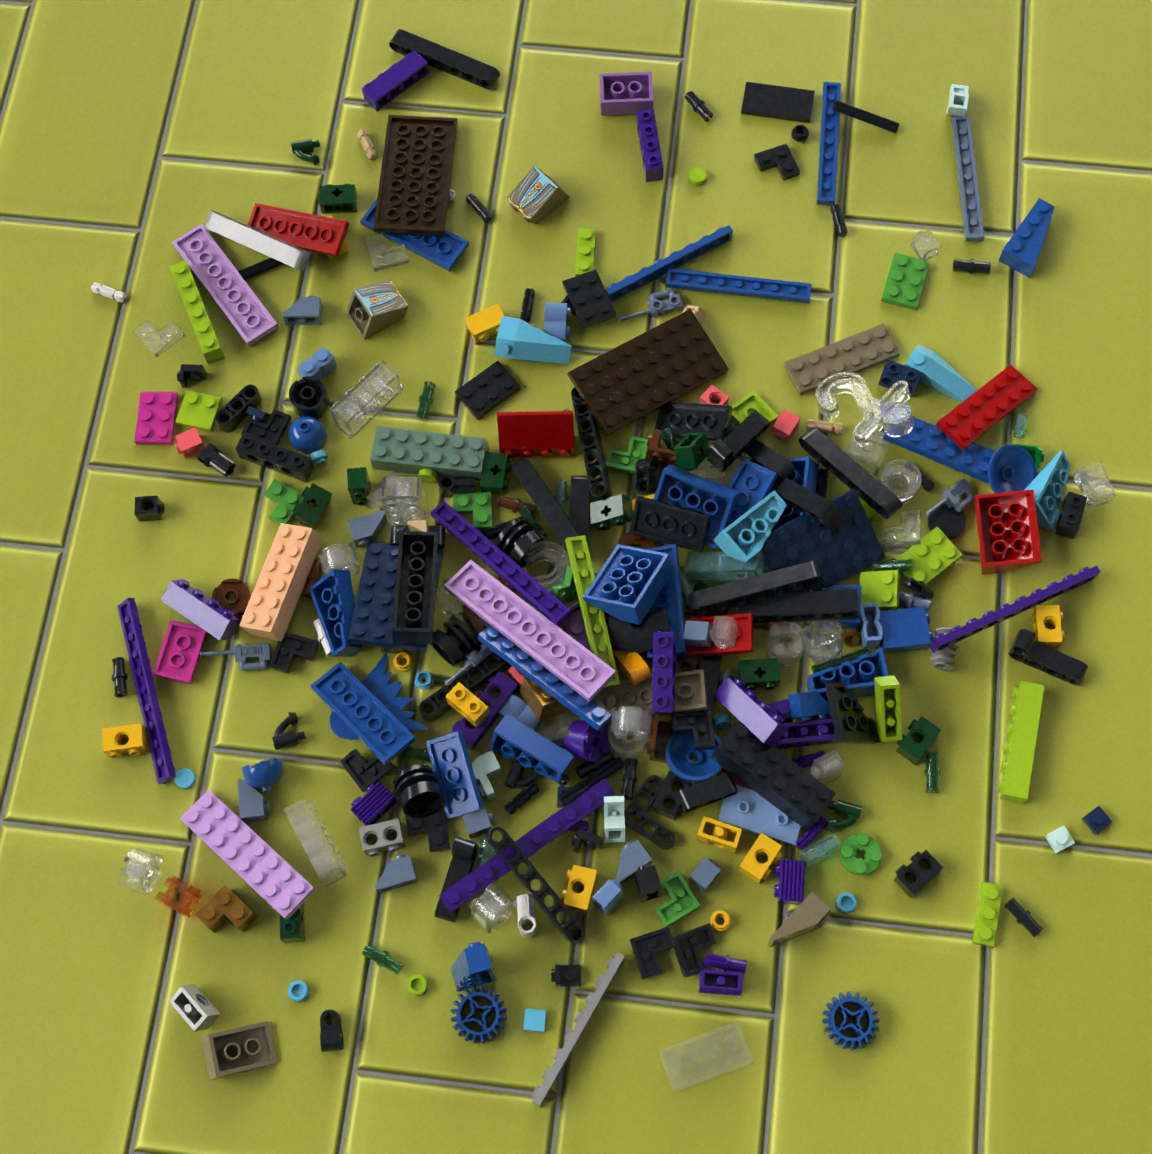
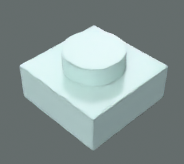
(1060, 839)

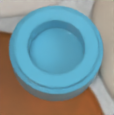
(184, 778)
(846, 902)
(298, 991)

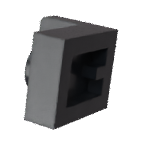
(191, 372)
(591, 841)
(566, 975)

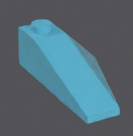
(524, 342)
(939, 374)
(1048, 490)
(749, 532)

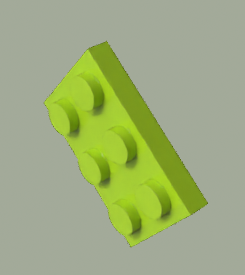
(931, 556)

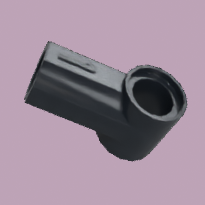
(212, 457)
(459, 485)

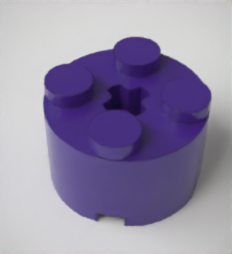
(586, 741)

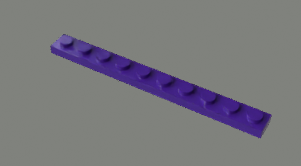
(501, 563)
(1008, 611)
(146, 691)
(529, 845)

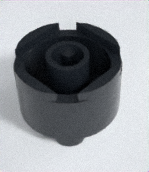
(309, 397)

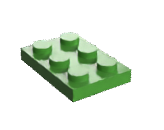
(905, 281)

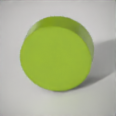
(697, 176)
(428, 475)
(417, 985)

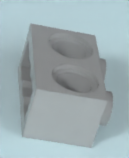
(381, 831)

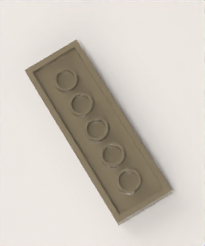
(847, 355)
(690, 694)

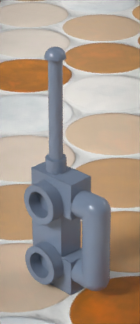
(659, 307)
(951, 496)
(241, 653)
(472, 660)

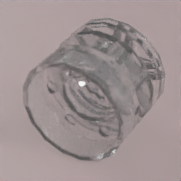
(901, 475)

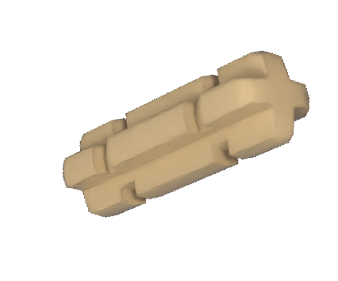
(367, 144)
(825, 426)

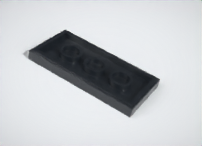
(777, 102)
(694, 418)
(670, 524)

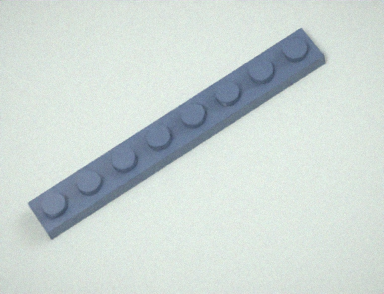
(967, 179)

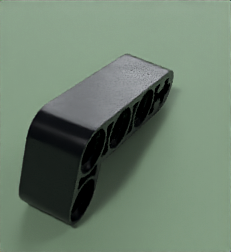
(726, 452)
(810, 504)
(1046, 659)
(461, 865)

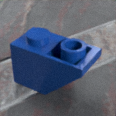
(808, 704)

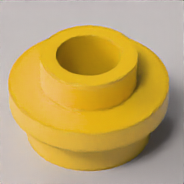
(403, 656)
(720, 914)

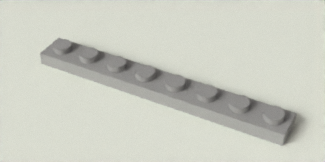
(573, 1036)

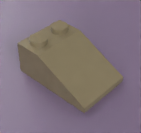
(804, 919)
(238, 1050)

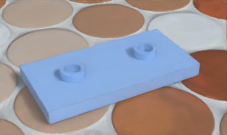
(757, 815)

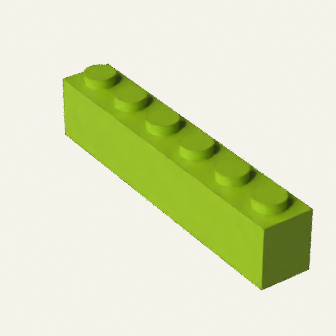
(197, 312)
(1021, 742)

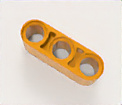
(632, 666)

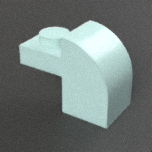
(958, 100)
(484, 768)
(614, 819)

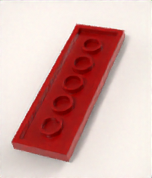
(300, 229)
(986, 407)
(743, 639)

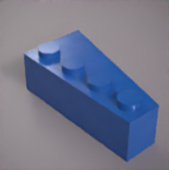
(856, 675)
(530, 748)

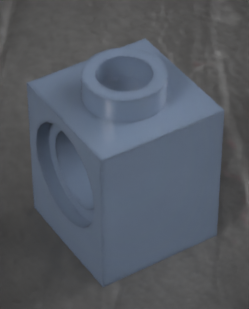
(697, 633)
(478, 822)
(705, 874)

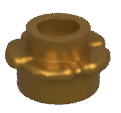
(851, 641)

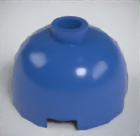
(307, 434)
(263, 774)

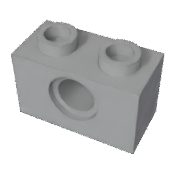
(194, 1007)

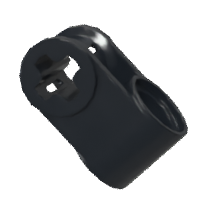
(647, 478)
(331, 1035)

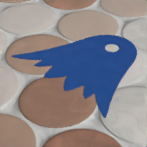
(385, 693)

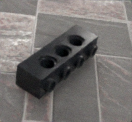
(275, 457)

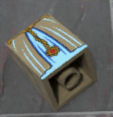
(536, 196)
(376, 308)

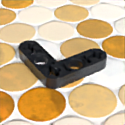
(641, 811)

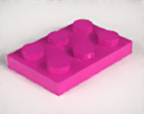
(156, 418)
(180, 652)

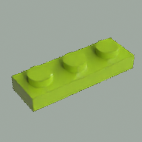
(585, 250)
(987, 914)

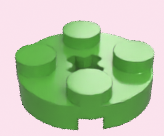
(862, 843)

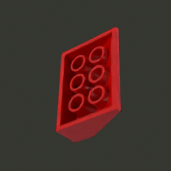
(536, 433)
(1007, 531)

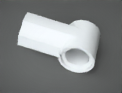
(526, 914)

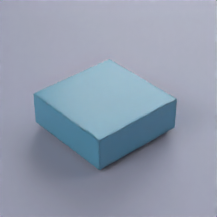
(534, 1020)

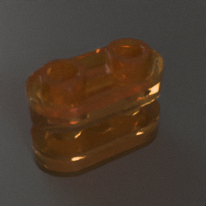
(175, 885)

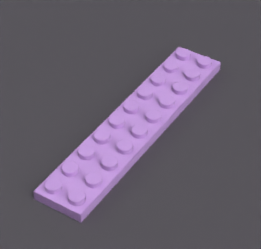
(530, 630)

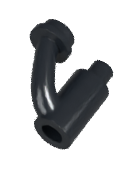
(288, 739)
(515, 774)

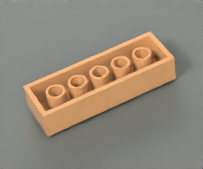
(281, 582)

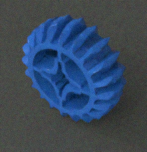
(470, 998)
(857, 1029)

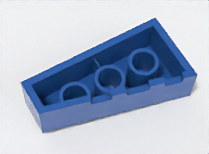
(1025, 244)
(335, 608)
(473, 967)

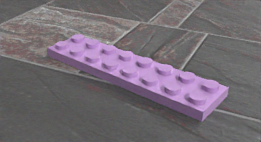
(225, 285)
(248, 855)

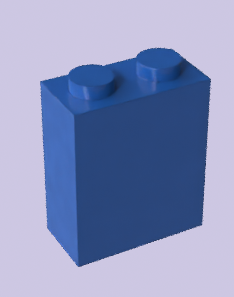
(905, 630)

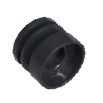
(517, 539)
(457, 637)
(418, 791)

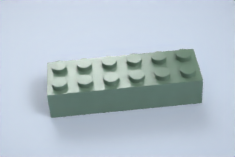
(416, 450)

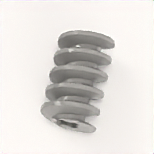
(941, 658)

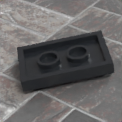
(589, 299)
(487, 390)

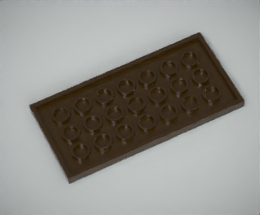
(416, 175)
(648, 372)

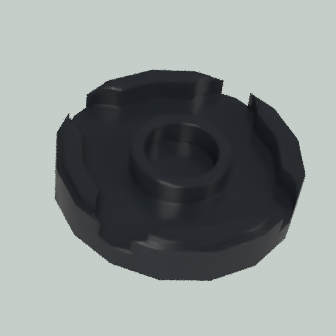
(948, 521)

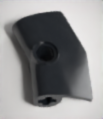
(627, 637)

